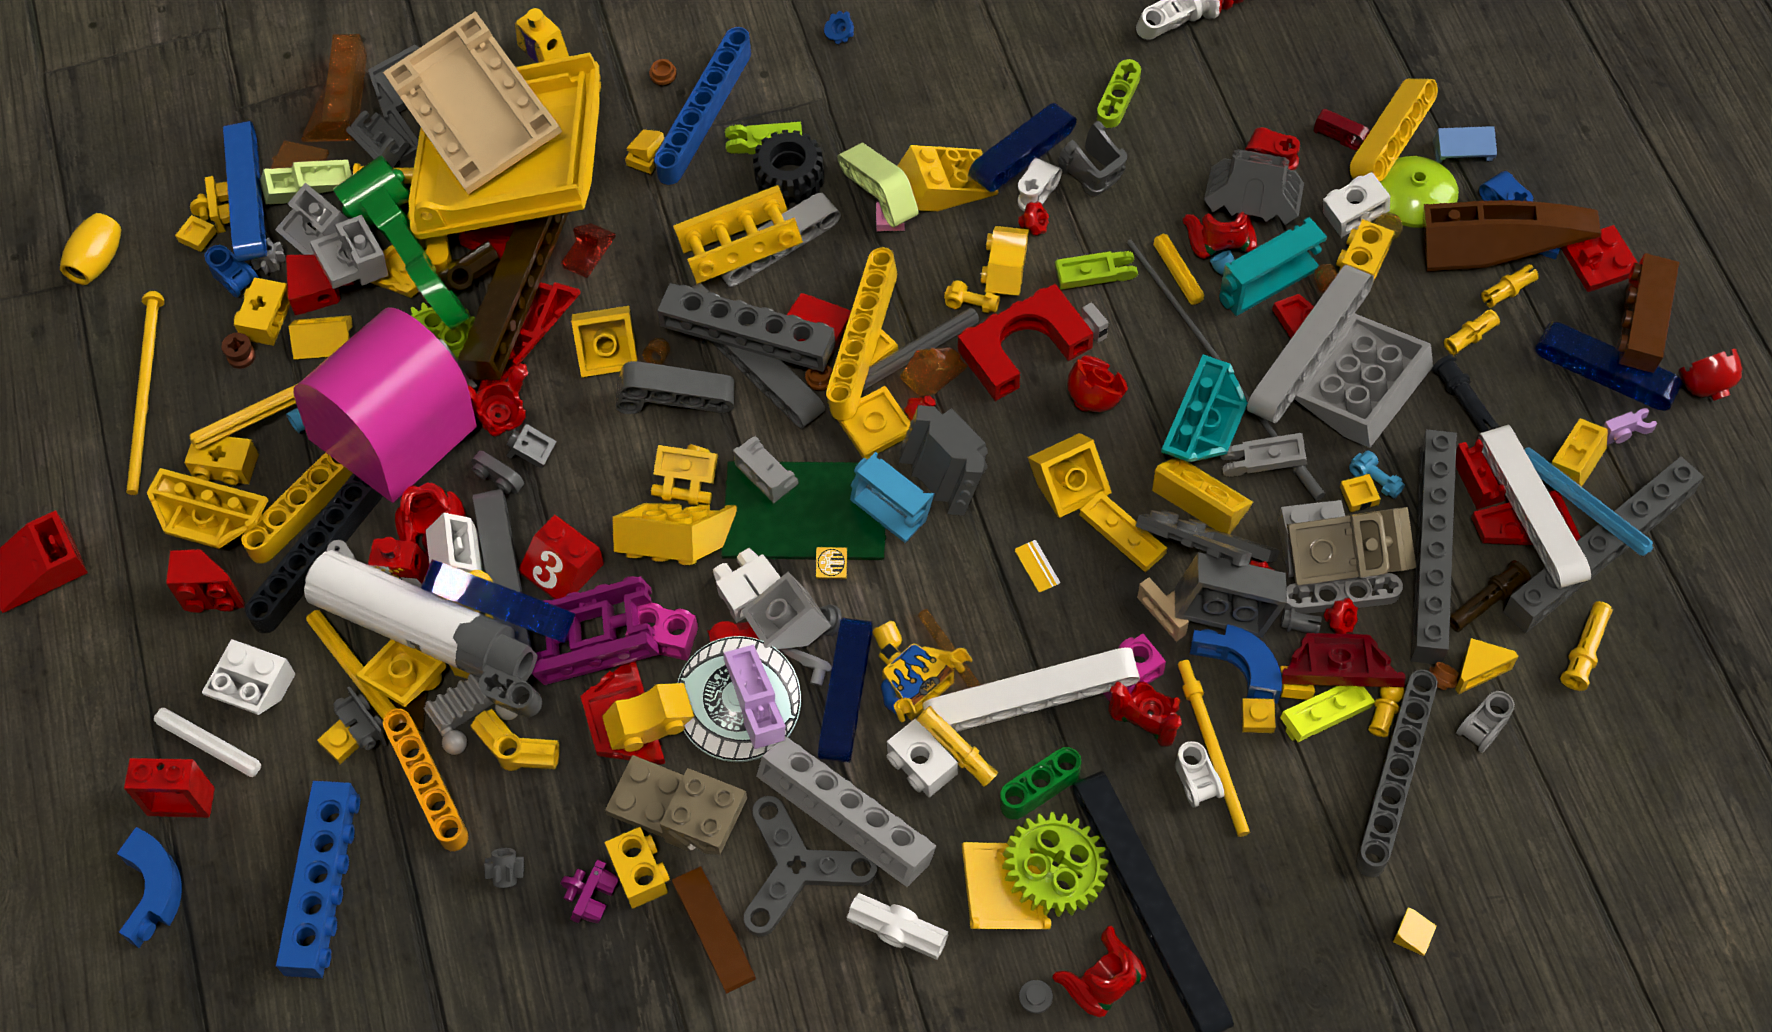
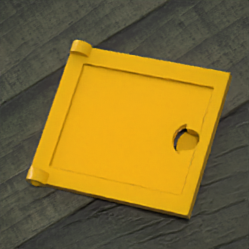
(990, 896)

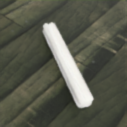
(207, 742)

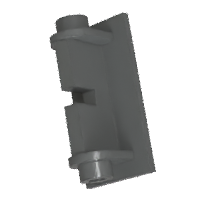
(356, 709)

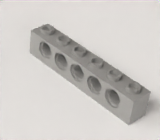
(846, 811)

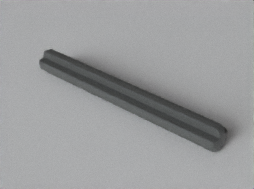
(929, 340)

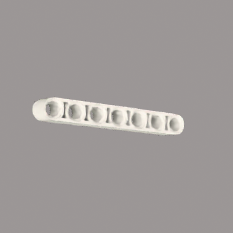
(1535, 507)
(1036, 689)

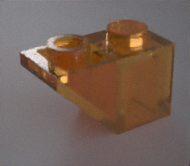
(932, 370)

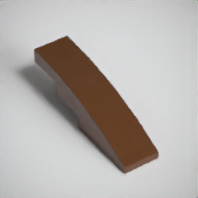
(713, 930)

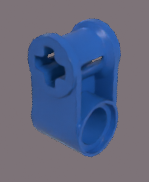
(1504, 187)
(230, 273)

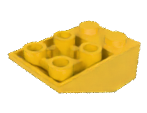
(941, 176)

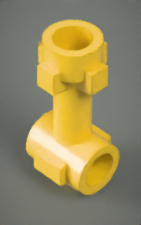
(958, 293)

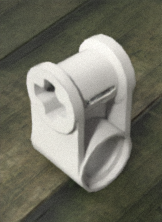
(1038, 182)
(1199, 780)

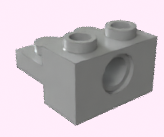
(312, 208)
(350, 254)

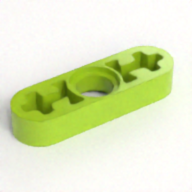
(1118, 83)

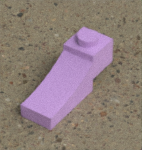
(755, 696)

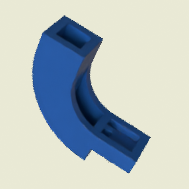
(161, 890)

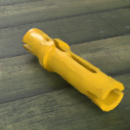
(957, 746)

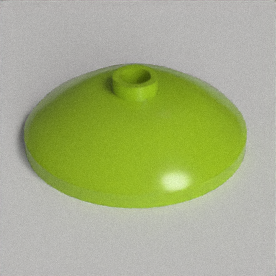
(1410, 195)

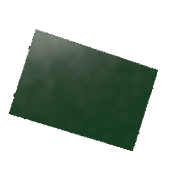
(804, 518)

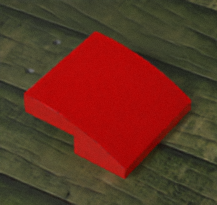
(818, 310)

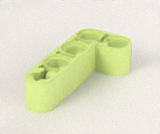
(881, 180)

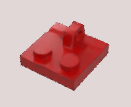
(1601, 259)

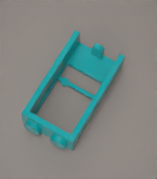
(1271, 267)

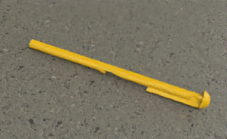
(153, 301)

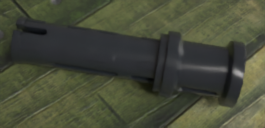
(1458, 385)

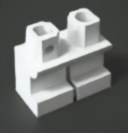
(745, 583)

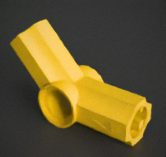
(528, 753)

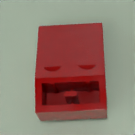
(38, 561)

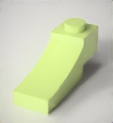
(282, 184)

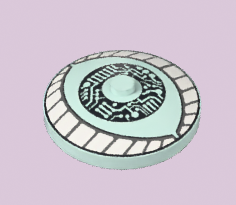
(717, 717)

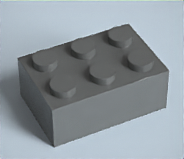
(1224, 594)

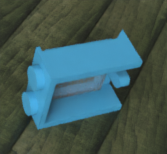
(890, 497)

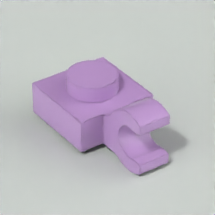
(1621, 427)

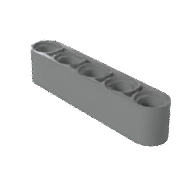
(812, 218)

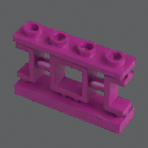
(604, 650)

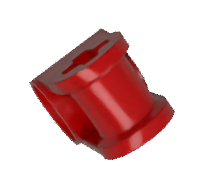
(1276, 144)

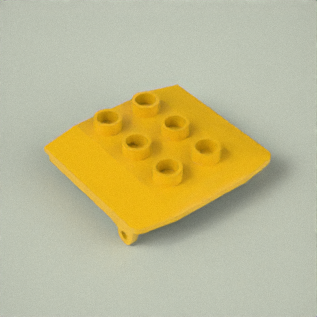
(540, 184)

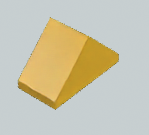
(1482, 663)

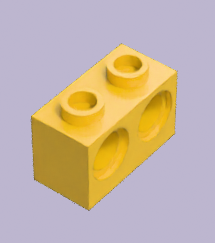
(1367, 255)
(633, 868)

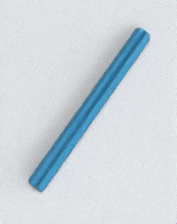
(1590, 505)

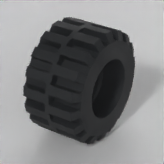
(789, 150)

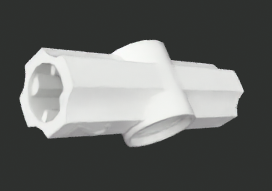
(897, 926)

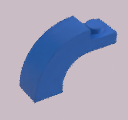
(1247, 654)

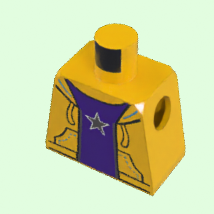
(537, 32)

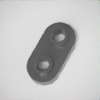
(504, 477)

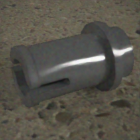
(1300, 622)

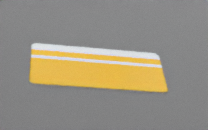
(1037, 566)

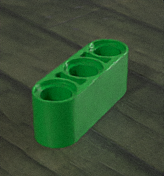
(1034, 796)

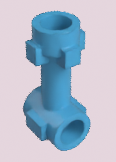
(1366, 464)

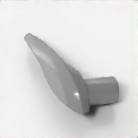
(819, 665)

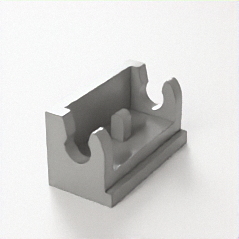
(764, 469)

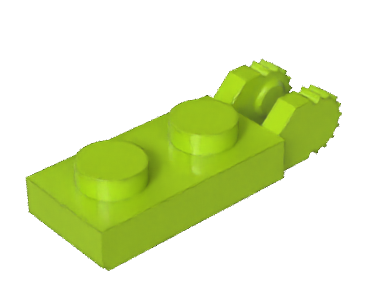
(754, 135)
(1095, 269)

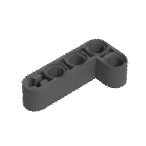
(672, 386)

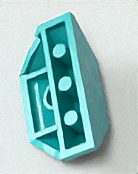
(1207, 413)

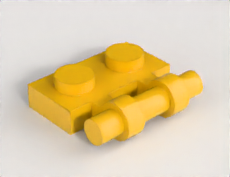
(685, 465)

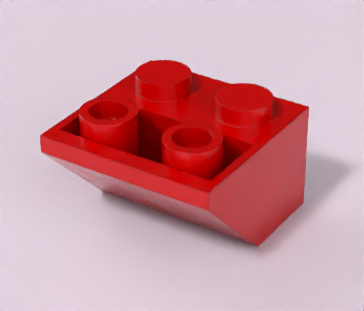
(200, 583)

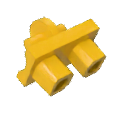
(212, 205)

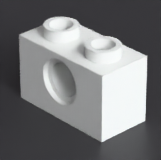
(1364, 189)
(917, 741)

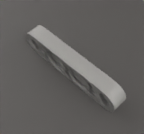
(1341, 591)

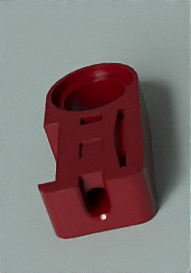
(1341, 129)

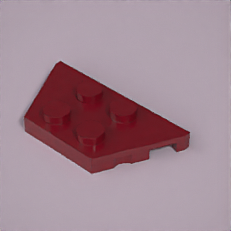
(1341, 662)

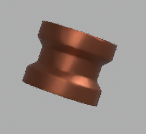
(244, 356)

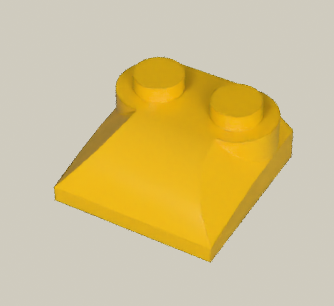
(401, 672)

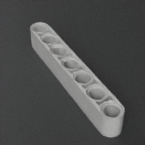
(1310, 344)

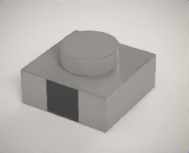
(1095, 321)

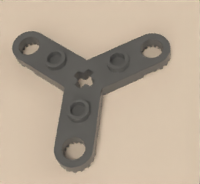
(784, 886)

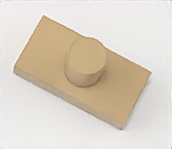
(1162, 608)

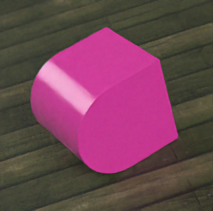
(387, 403)

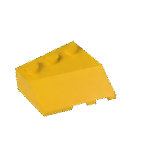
(670, 532)

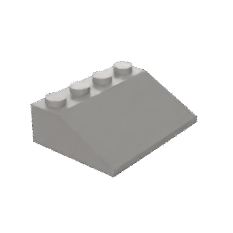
(1365, 379)

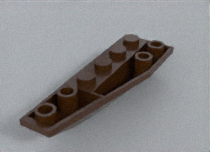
(1500, 231)

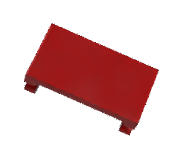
(1478, 476)

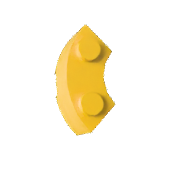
(1006, 260)
(648, 716)

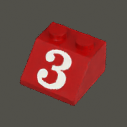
(560, 559)

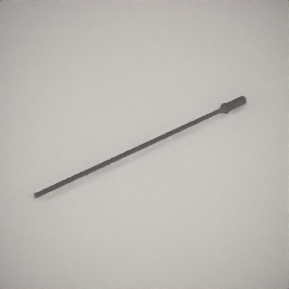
(1301, 470)

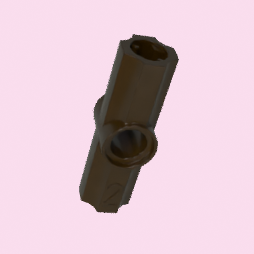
(475, 263)

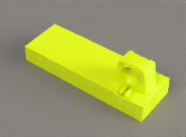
(1325, 711)

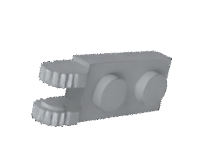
(1265, 455)

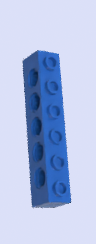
(324, 801)

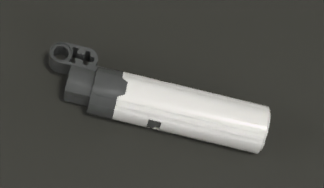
(428, 624)

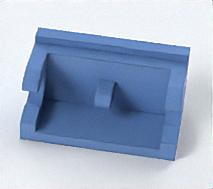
(1465, 143)

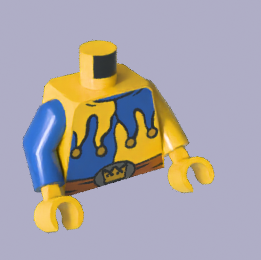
(917, 676)

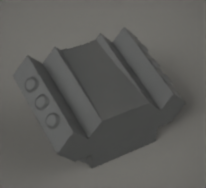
(1255, 185)
(944, 456)

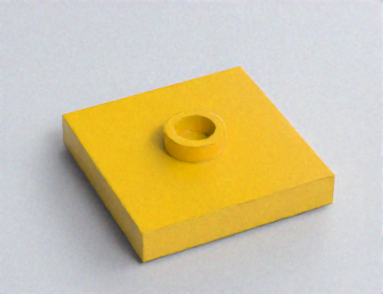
(876, 423)

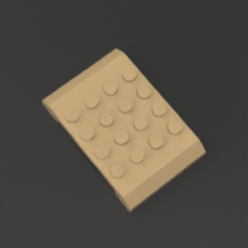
(472, 102)

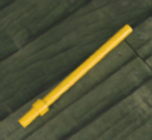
(1194, 692)

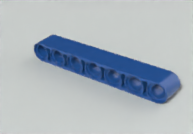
(703, 106)
(244, 191)

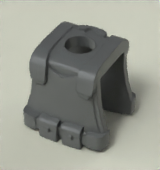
(1097, 144)

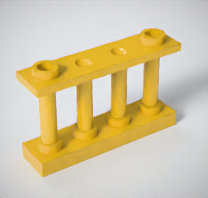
(730, 220)

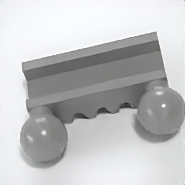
(456, 708)

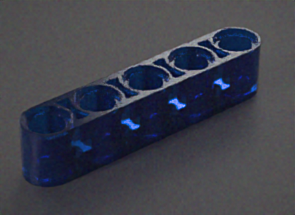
(1022, 147)
(1600, 364)
(498, 601)
(845, 690)

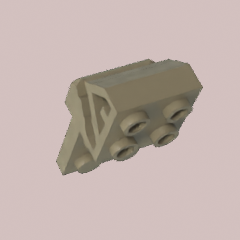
(1351, 546)
(681, 808)

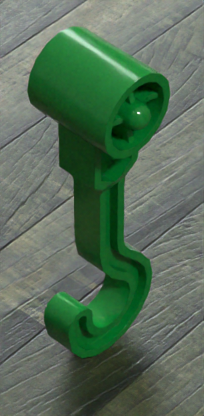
(378, 195)

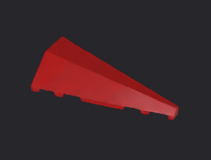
(544, 311)

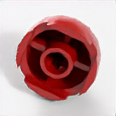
(1713, 375)
(1094, 386)

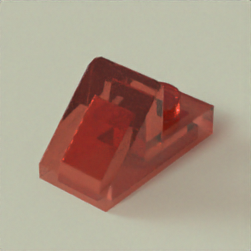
(588, 249)

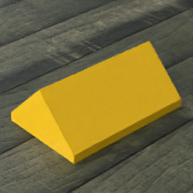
(1200, 494)

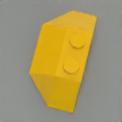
(203, 509)

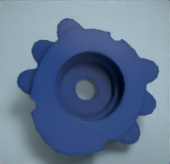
(835, 27)

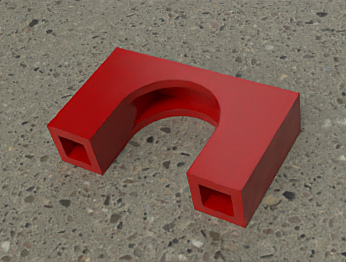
(1044, 312)

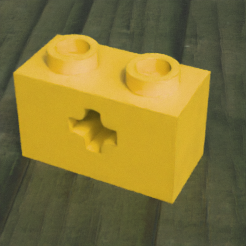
(263, 311)
(224, 460)

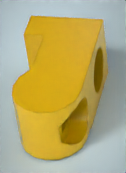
(438, 251)

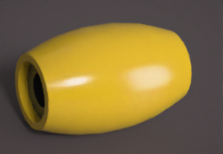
(90, 248)

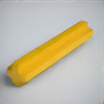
(1178, 269)

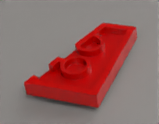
(1502, 525)

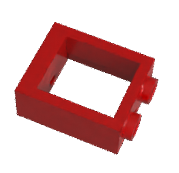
(157, 789)

